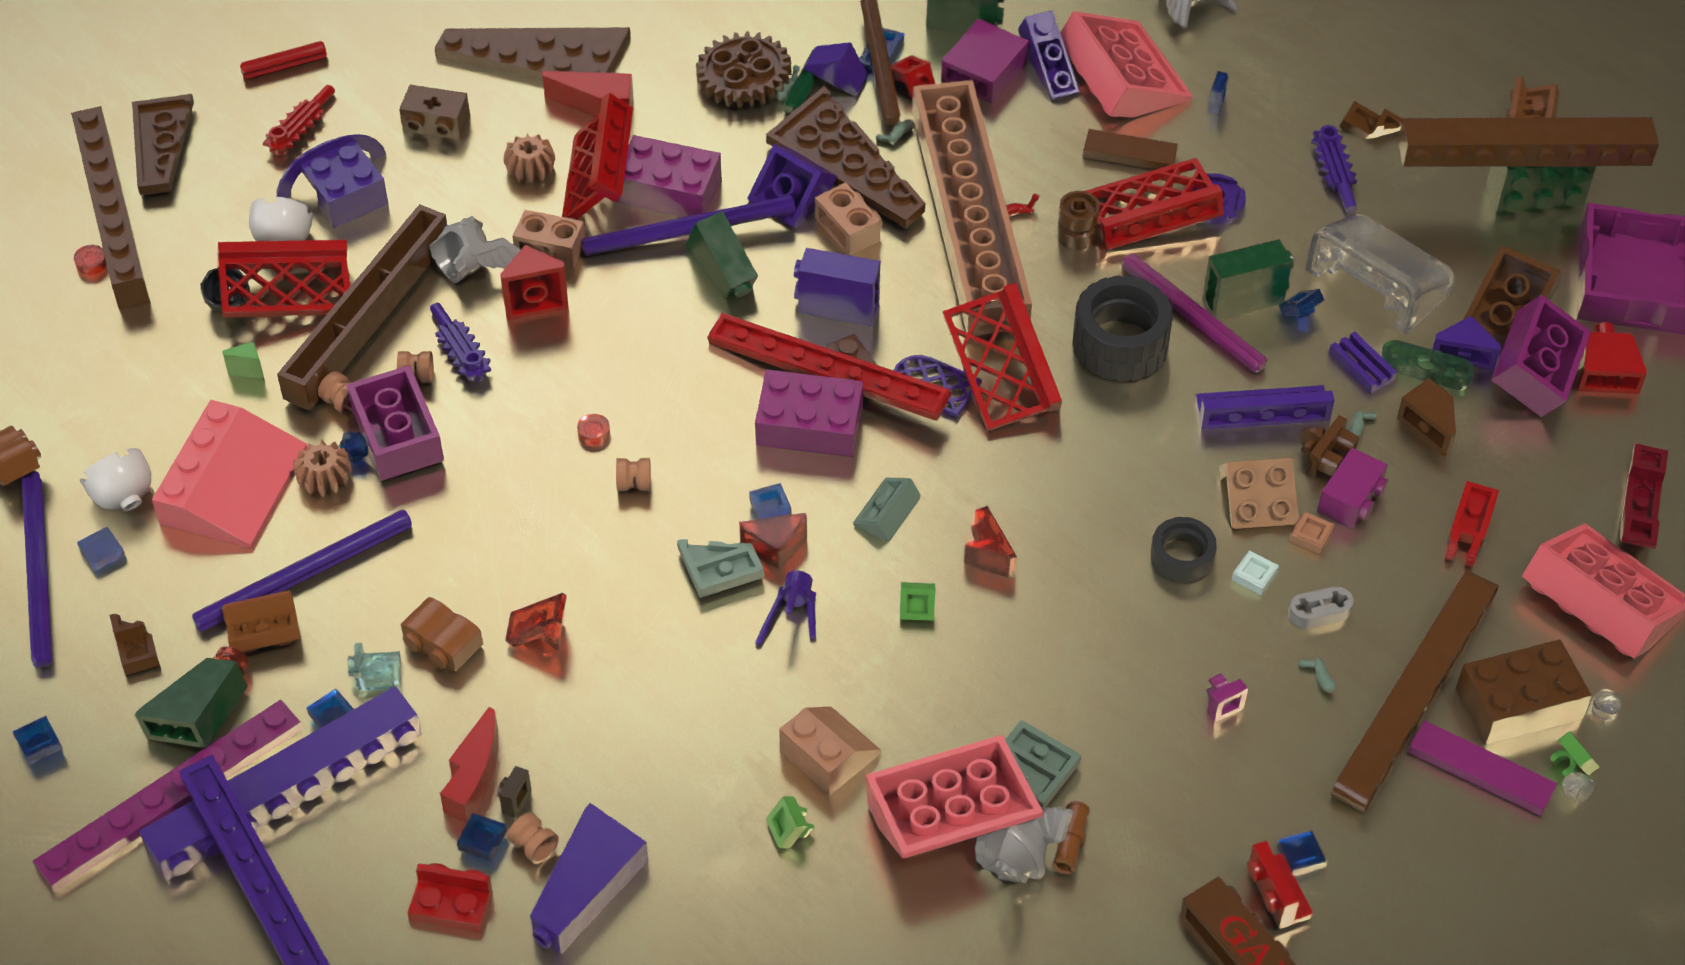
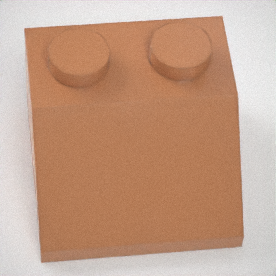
(826, 747)

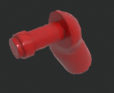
(1019, 209)

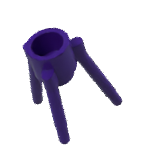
(795, 593)

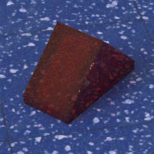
(775, 537)

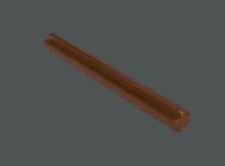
(880, 62)

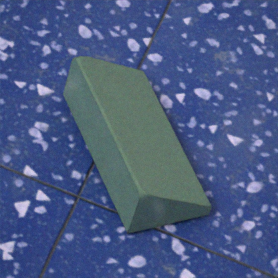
(888, 507)

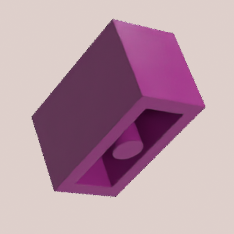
(1353, 488)

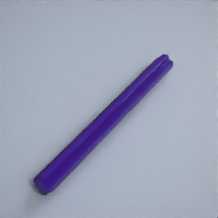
(684, 226)
(307, 566)
(36, 570)

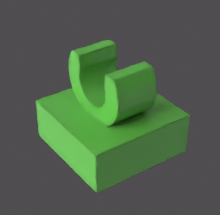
(917, 601)
(1576, 754)
(788, 822)

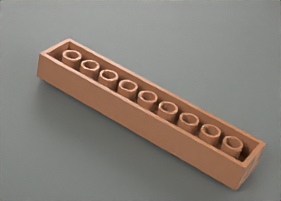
(968, 197)

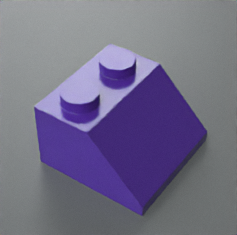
(795, 175)

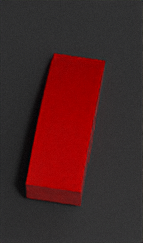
(471, 769)

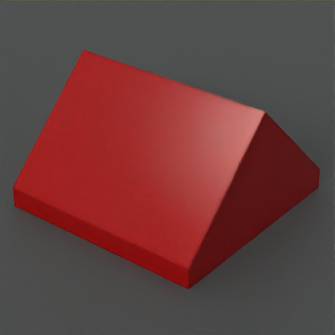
(533, 285)

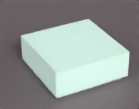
(1255, 572)

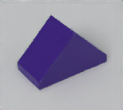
(838, 66)
(1469, 341)

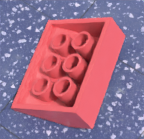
(1122, 65)
(227, 476)
(1606, 589)
(950, 797)

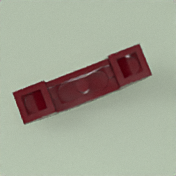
(1643, 496)

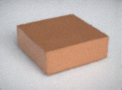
(1312, 533)

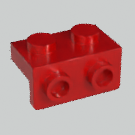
(1278, 886)

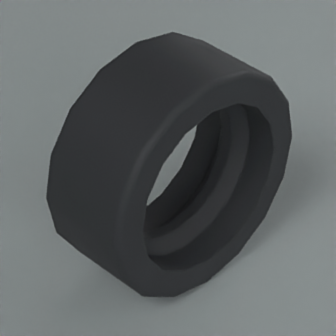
(1181, 570)

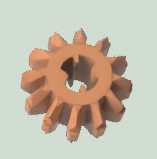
(529, 158)
(322, 468)

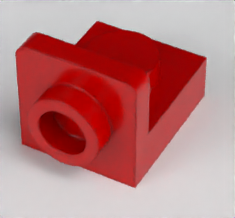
(913, 72)

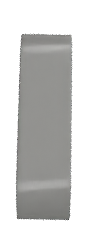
(1320, 606)

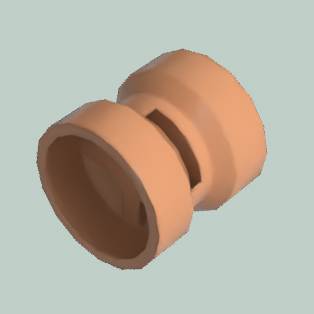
(421, 364)
(334, 391)
(633, 474)
(533, 838)

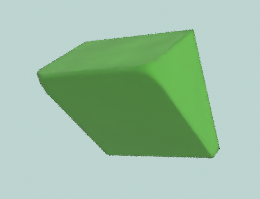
(243, 361)

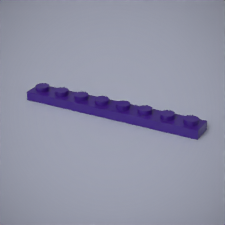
(251, 864)

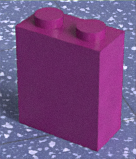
(987, 57)

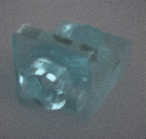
(374, 670)

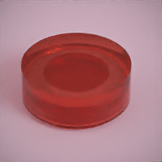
(89, 259)
(593, 429)
(233, 654)

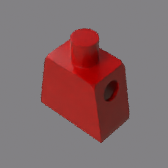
(1611, 363)

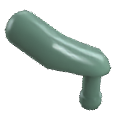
(781, 95)
(899, 129)
(1357, 421)
(1322, 675)

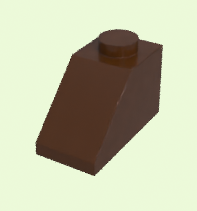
(1430, 414)

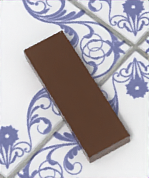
(1129, 149)

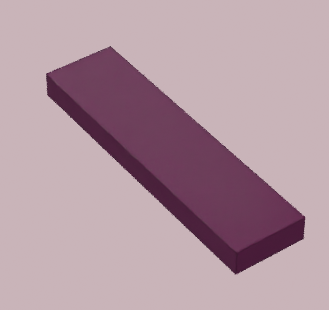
(1482, 768)

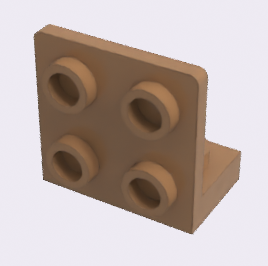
(1261, 493)

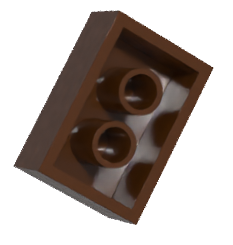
(1523, 691)

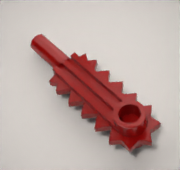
(281, 137)

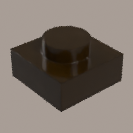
(514, 791)

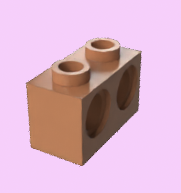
(848, 219)
(551, 235)

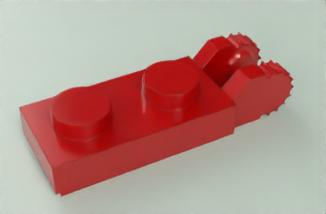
(1472, 519)

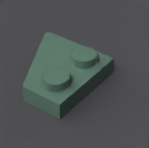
(720, 565)
(1042, 760)

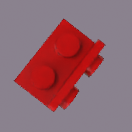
(450, 897)

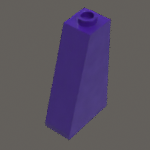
(586, 878)

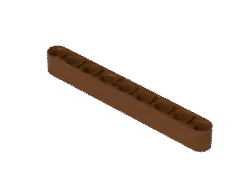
(1414, 692)

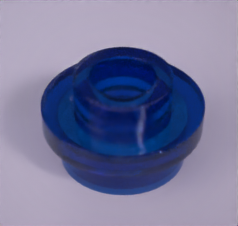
(355, 446)

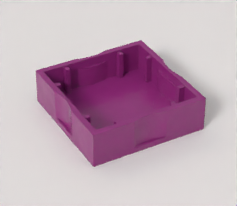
(1632, 269)

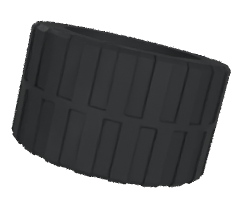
(1128, 301)

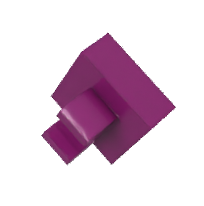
(1225, 697)

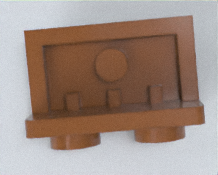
(1533, 102)
(261, 622)

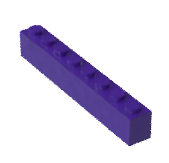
(289, 778)

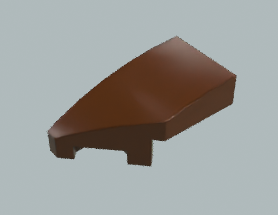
(1368, 124)
(134, 645)

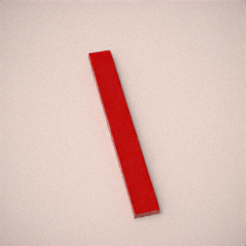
(812, 359)

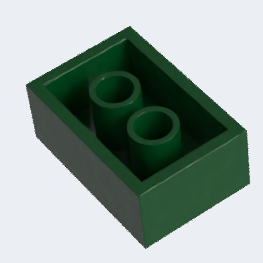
(1538, 187)

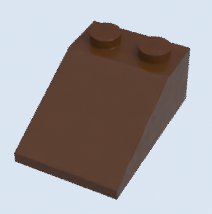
(1509, 286)

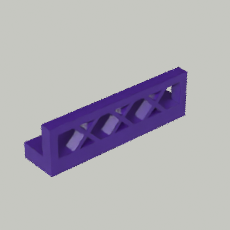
(1264, 407)

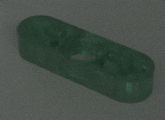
(1439, 359)

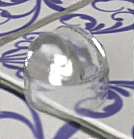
(1609, 709)
(1578, 787)

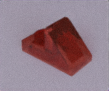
(990, 547)
(538, 620)

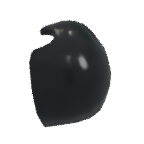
(211, 289)

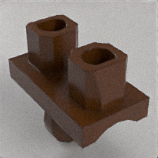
(1323, 446)

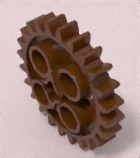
(743, 69)

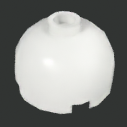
(279, 220)
(118, 481)

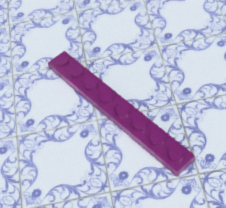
(168, 793)

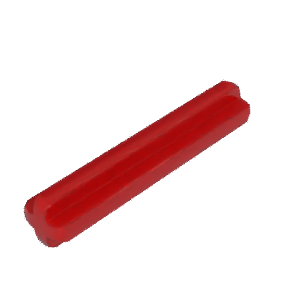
(283, 60)

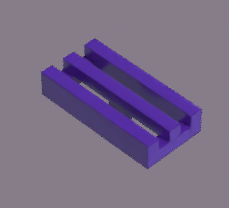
(1366, 359)

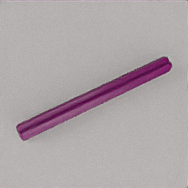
(1197, 315)

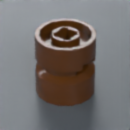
(1078, 220)

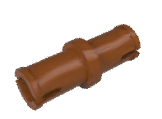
(1068, 850)

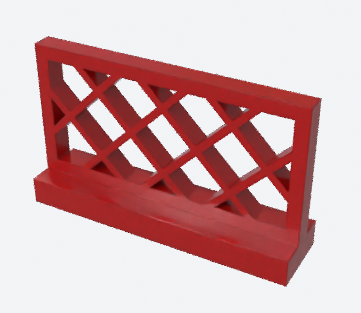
(598, 158)
(1157, 215)
(282, 258)
(1030, 355)

